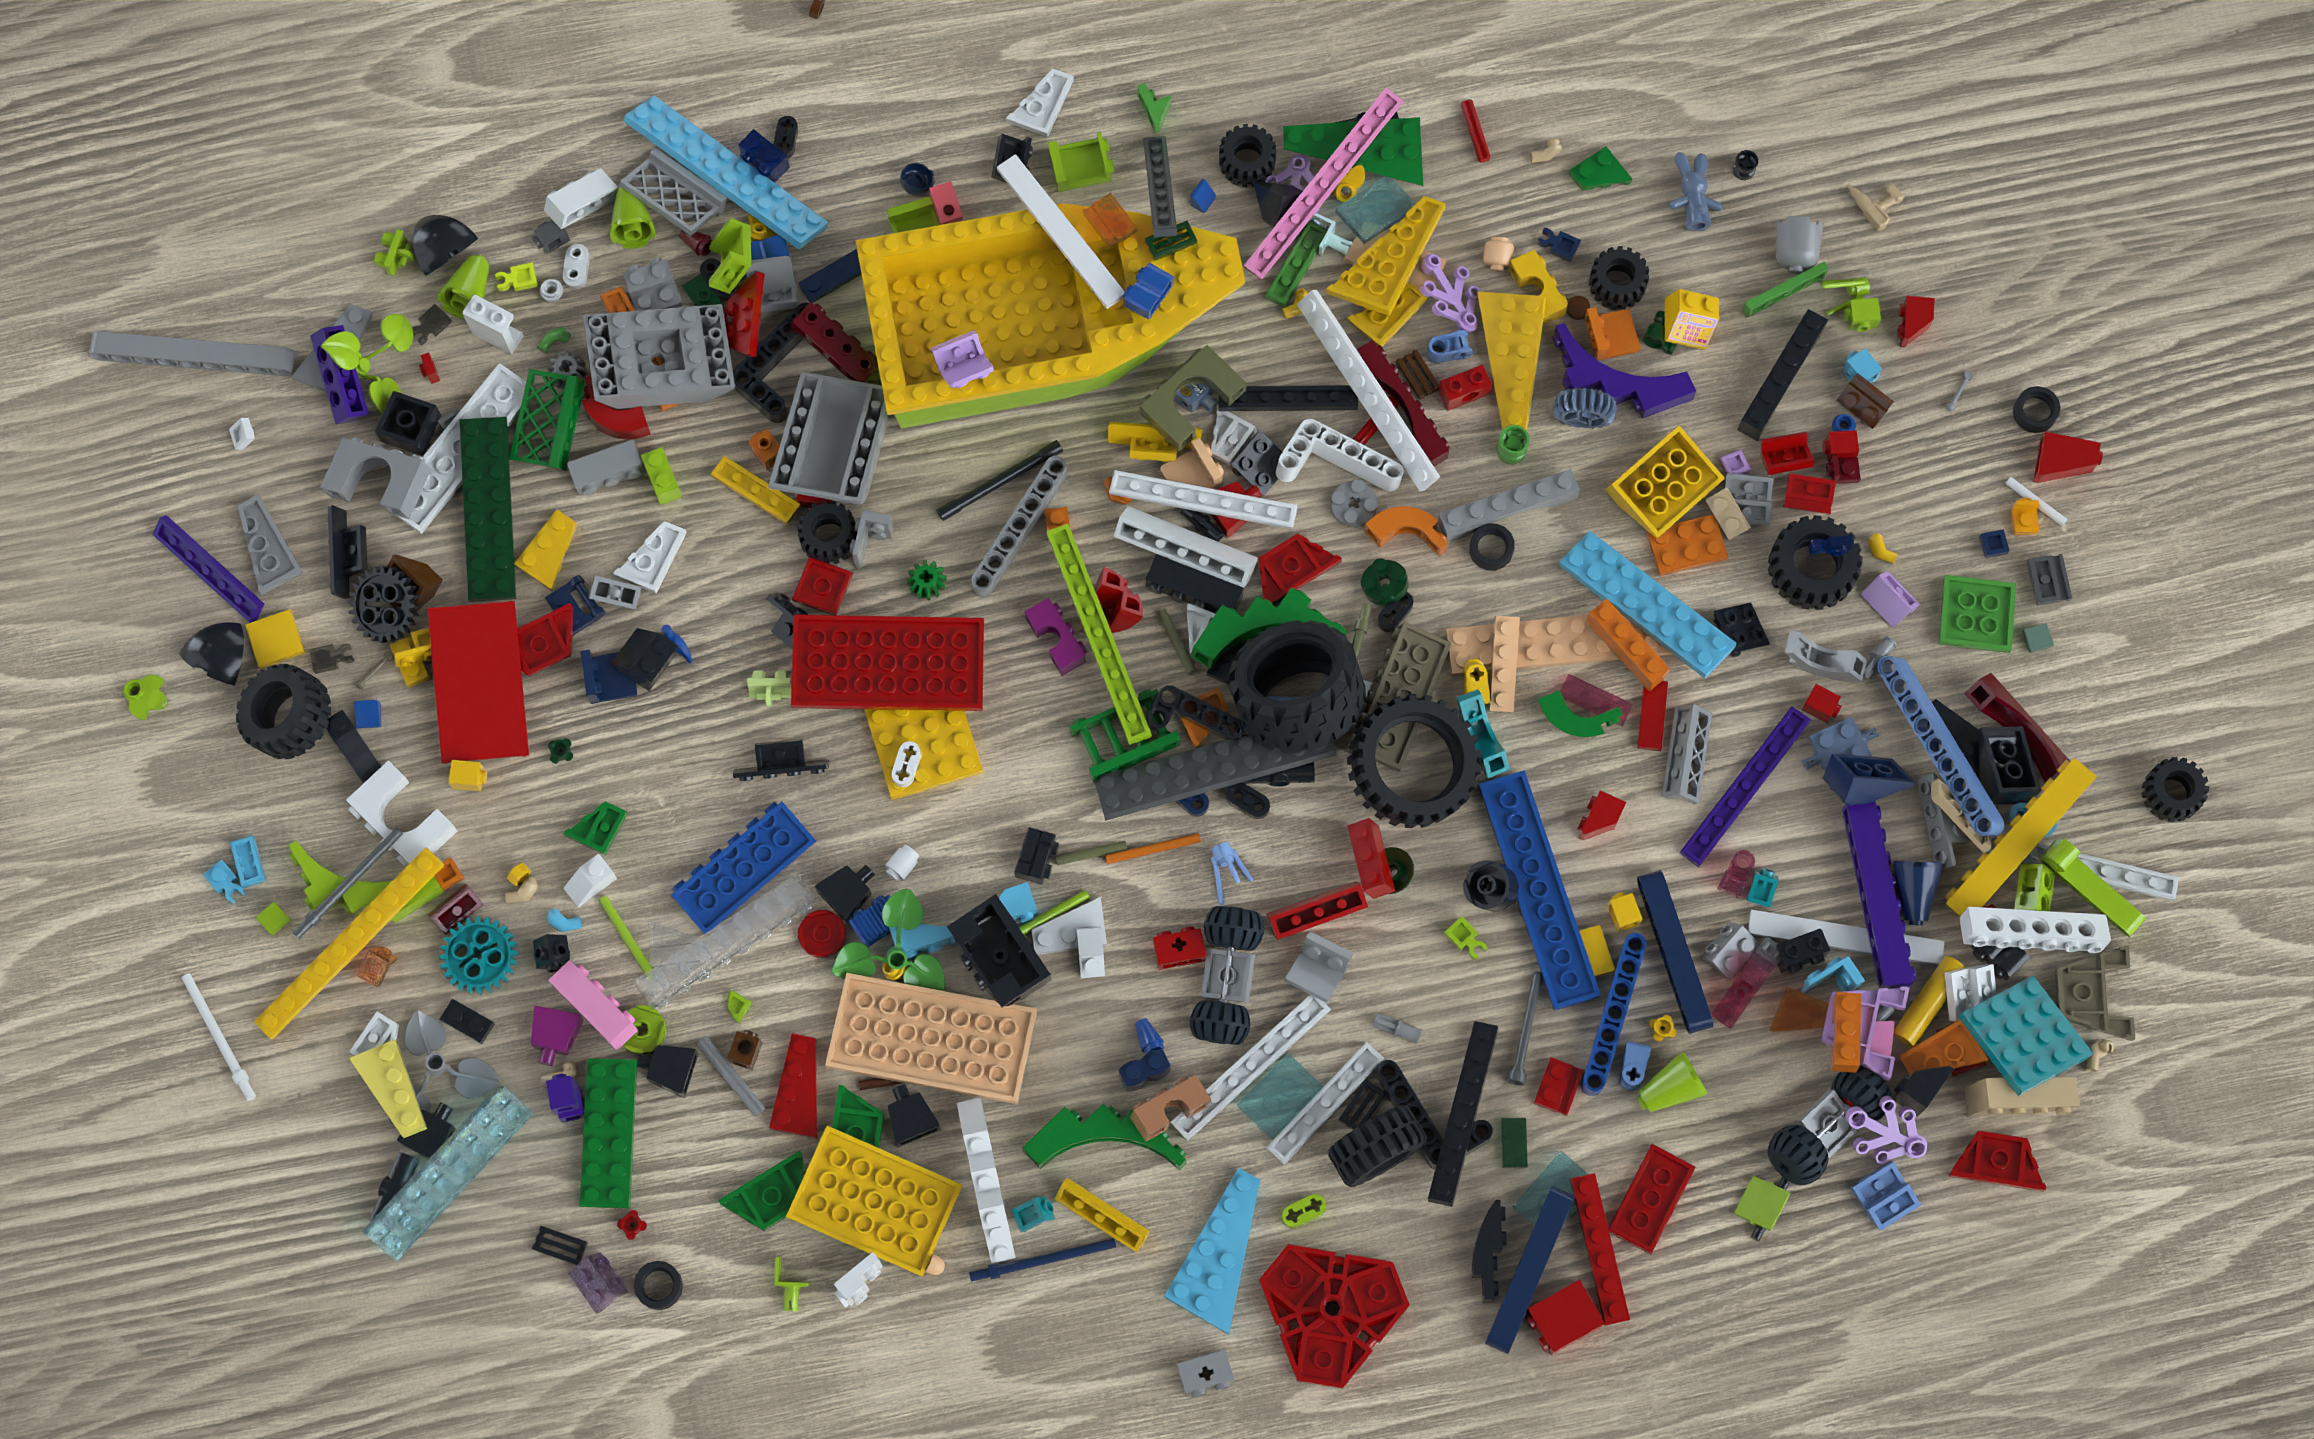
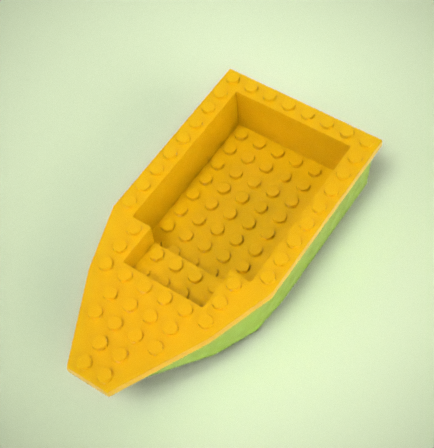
(1027, 307)

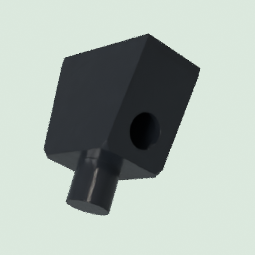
(846, 890)
(670, 1068)
(910, 1117)
(435, 1135)

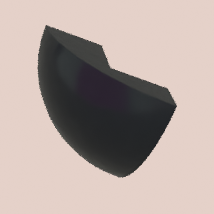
(438, 240)
(217, 651)

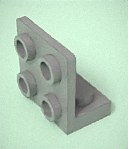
(872, 524)
(1319, 967)

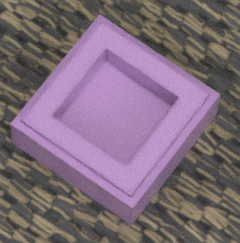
(1735, 463)

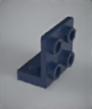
(603, 681)

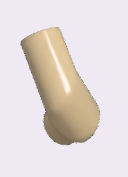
(1547, 154)
(524, 893)
(2099, 1050)

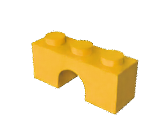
(1531, 270)

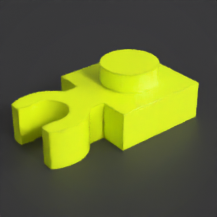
(521, 277)

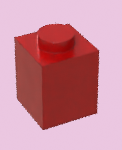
(1842, 444)
(1822, 704)

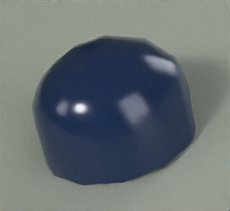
(917, 179)

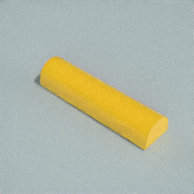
(1925, 1004)
(1102, 1214)

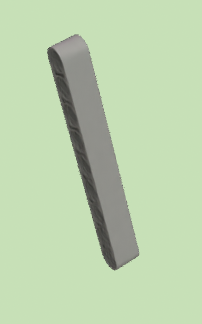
(191, 353)

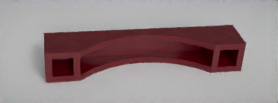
(1422, 428)
(2002, 707)

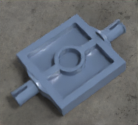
(1839, 739)

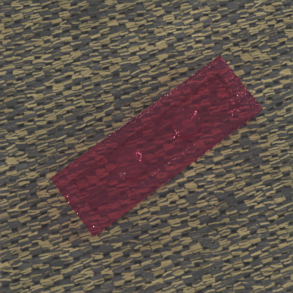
(1593, 698)

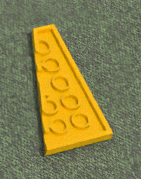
(1388, 264)
(1513, 342)

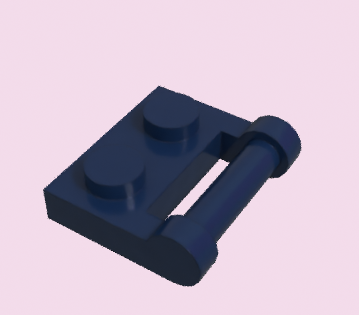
(562, 597)

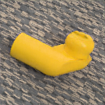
(1294, 310)
(1879, 550)

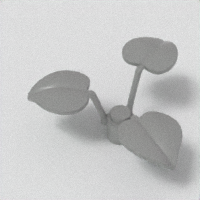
(428, 1034)

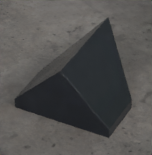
(1275, 200)

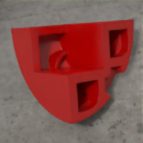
(1117, 601)

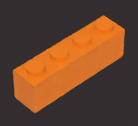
(1628, 644)

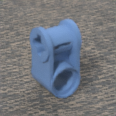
(1453, 346)
(1634, 1061)

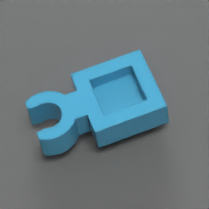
(222, 879)

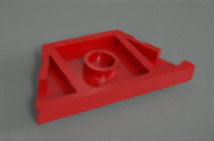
(743, 315)
(1293, 565)
(546, 640)
(1999, 1161)

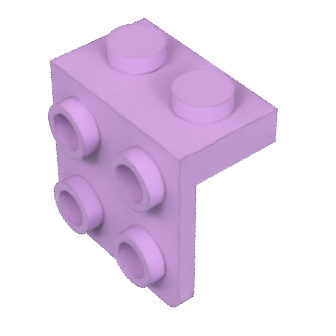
(961, 360)

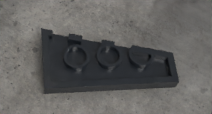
(1963, 733)

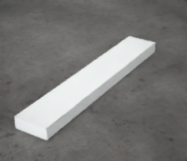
(1325, 1103)

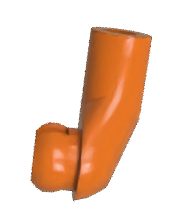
(1118, 499)

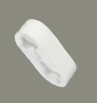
(900, 763)

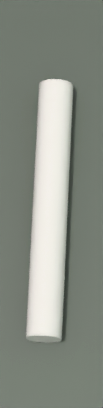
(2044, 507)

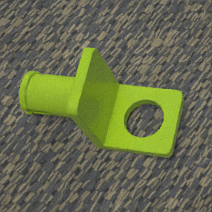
(791, 1288)

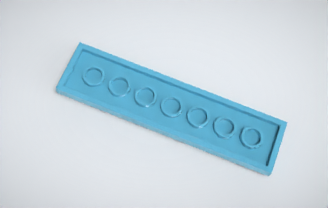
(1647, 604)

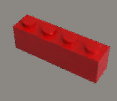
(1317, 910)

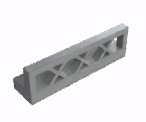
(1683, 751)

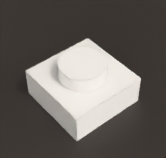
(242, 433)

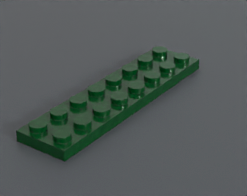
(487, 509)

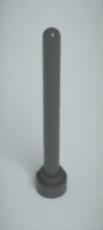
(1516, 1074)

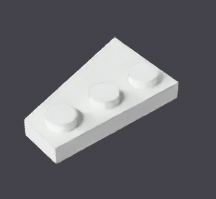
(1043, 105)
(653, 559)
(1061, 932)

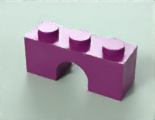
(1047, 618)

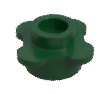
(555, 746)

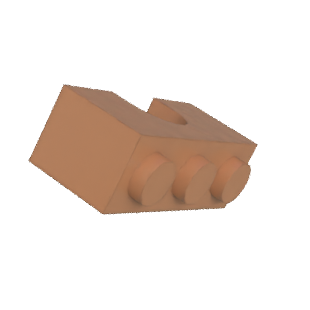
(1186, 1095)

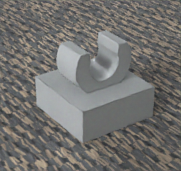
(1769, 951)

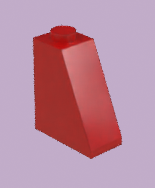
(2065, 457)

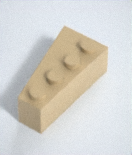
(1998, 1098)

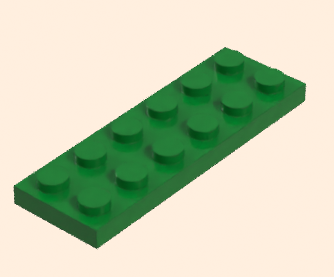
(608, 1133)

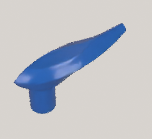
(675, 638)

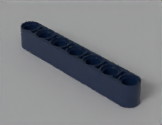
(1675, 952)
(1529, 1270)

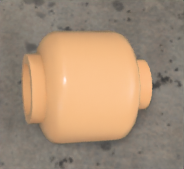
(1498, 253)

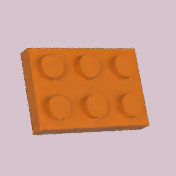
(1688, 545)

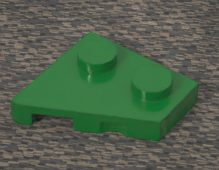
(598, 828)

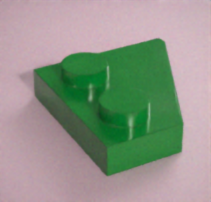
(1599, 171)

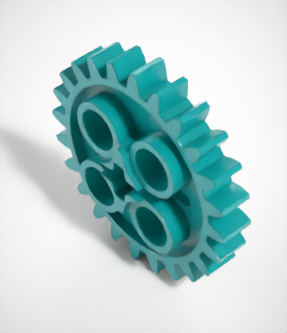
(468, 937)

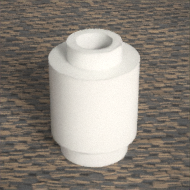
(901, 863)

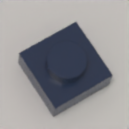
(1994, 543)

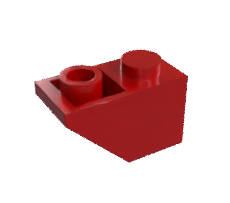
(1916, 316)
(1603, 815)

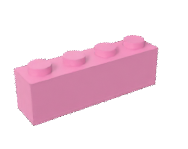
(593, 1004)

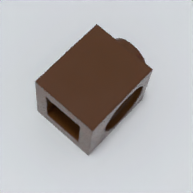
(749, 1059)

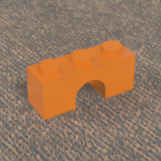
(1847, 1030)

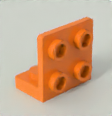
(1611, 333)

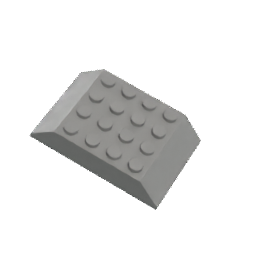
(831, 439)

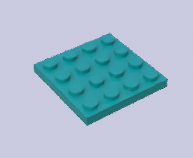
(2025, 1035)

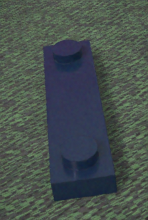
(831, 277)

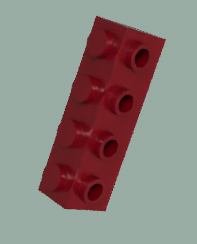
(834, 344)

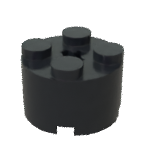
(1479, 881)

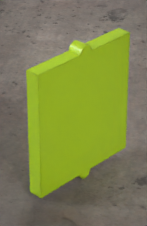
(1762, 1203)

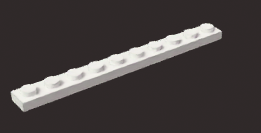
(1368, 390)

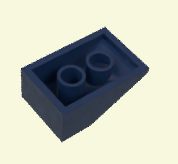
(1865, 778)

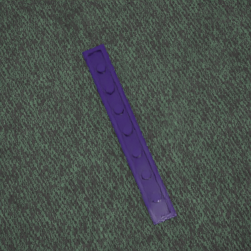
(1745, 786)

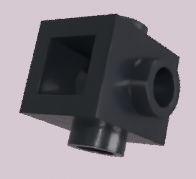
(551, 952)

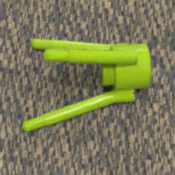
(1855, 287)

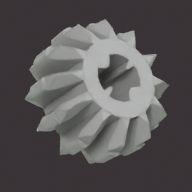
(573, 362)

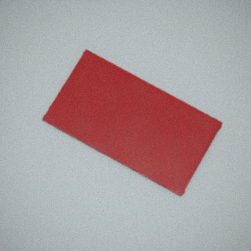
(478, 682)

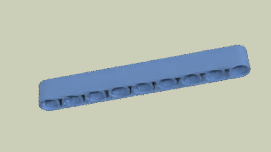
(1949, 751)

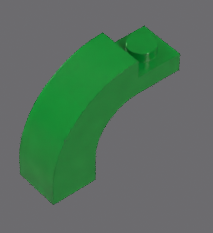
(1565, 720)

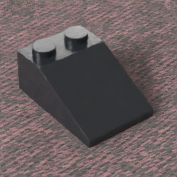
(2007, 765)

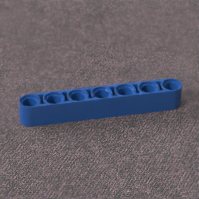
(1618, 1003)

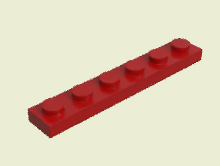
(1599, 1249)

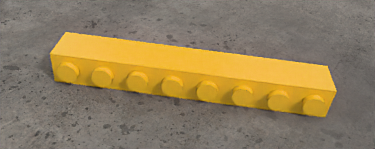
(2022, 838)

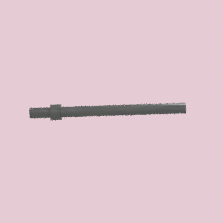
(314, 917)

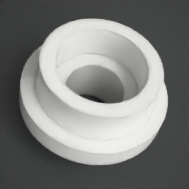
(551, 284)

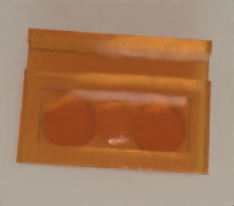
(1110, 220)

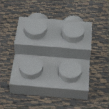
(652, 286)

